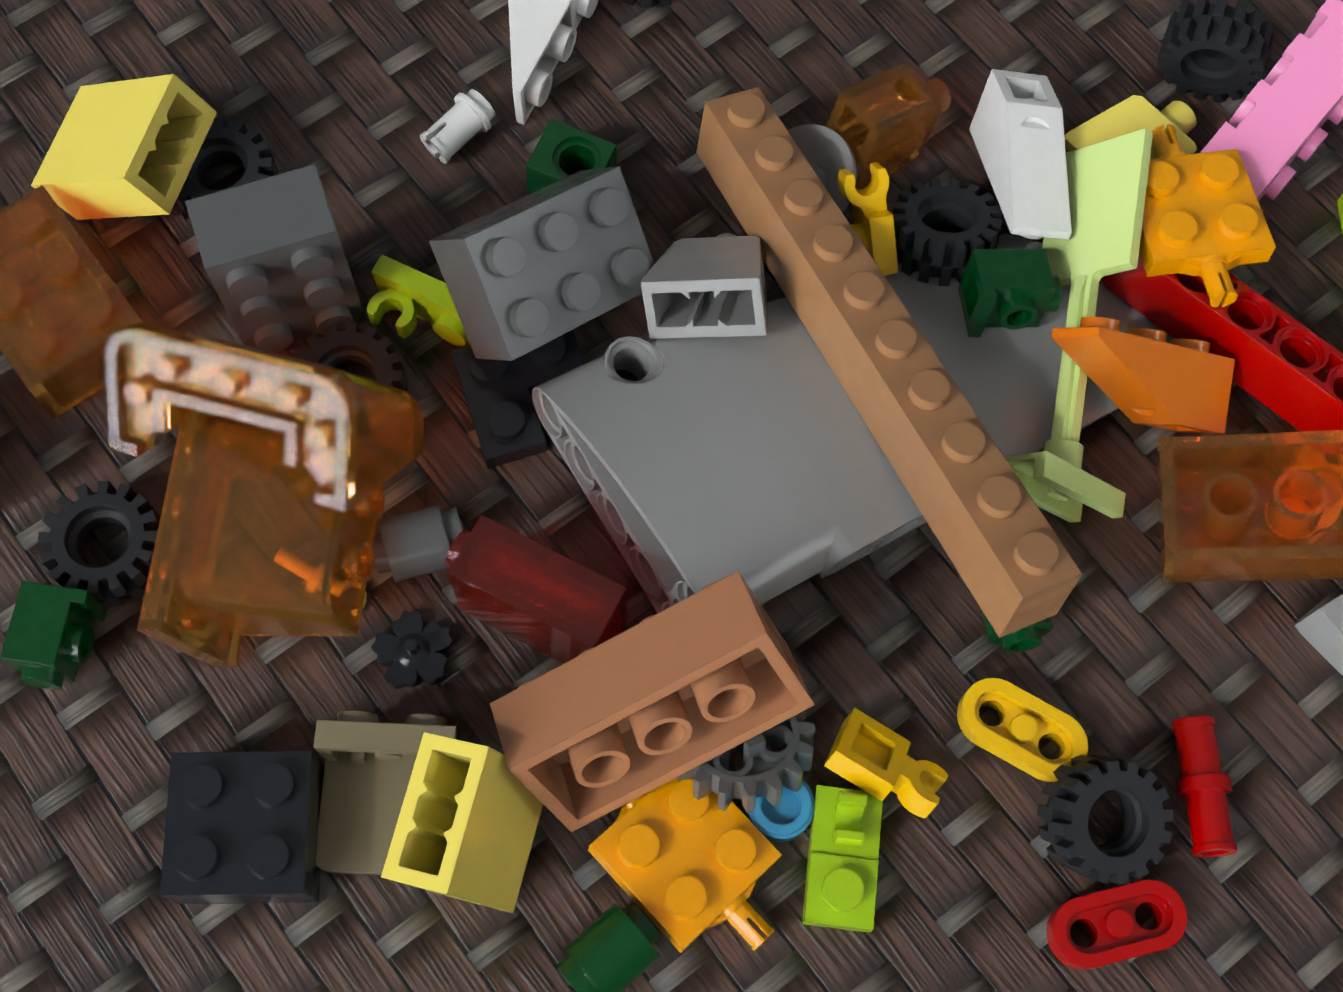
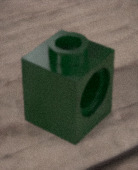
(566, 150)

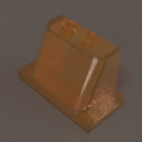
(250, 547)

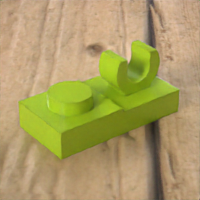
(415, 296)
(843, 859)

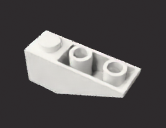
(540, 38)
(1024, 153)

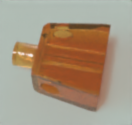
(888, 118)

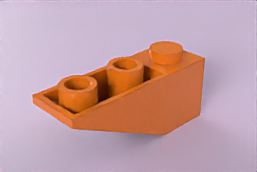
(1152, 380)

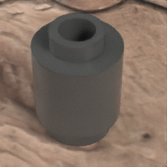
(415, 542)

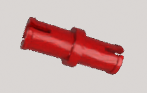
(1204, 787)

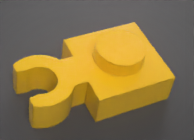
(879, 763)

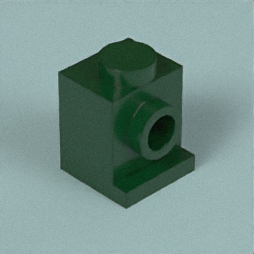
(1007, 289)
(50, 633)

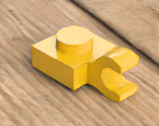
(870, 216)

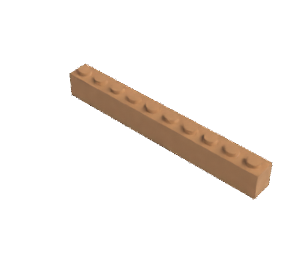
(887, 367)

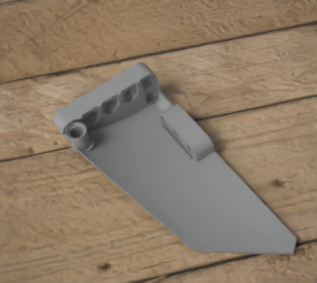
(757, 453)

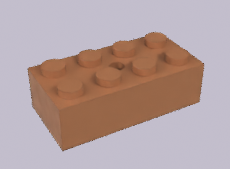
(650, 703)

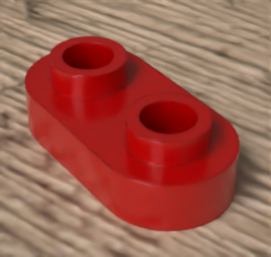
(1113, 924)

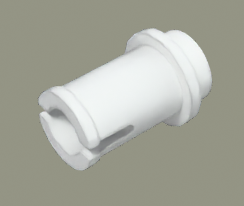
(458, 125)

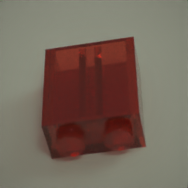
(533, 591)

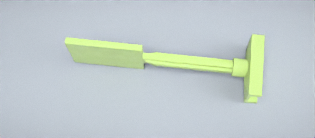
(1106, 223)

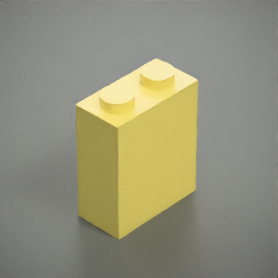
(125, 148)
(463, 825)

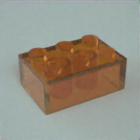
(55, 304)
(1251, 506)

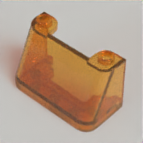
(334, 421)

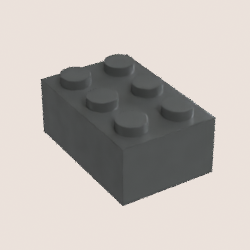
(276, 259)
(544, 263)

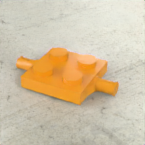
(1201, 216)
(688, 862)

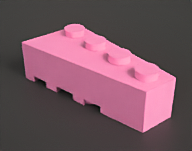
(1290, 106)

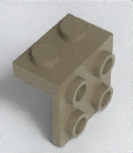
(366, 785)

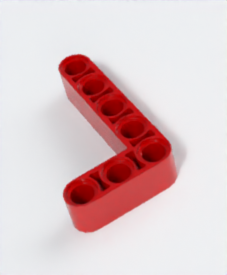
(1272, 352)

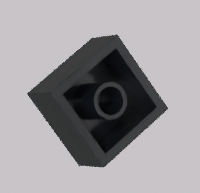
(242, 828)

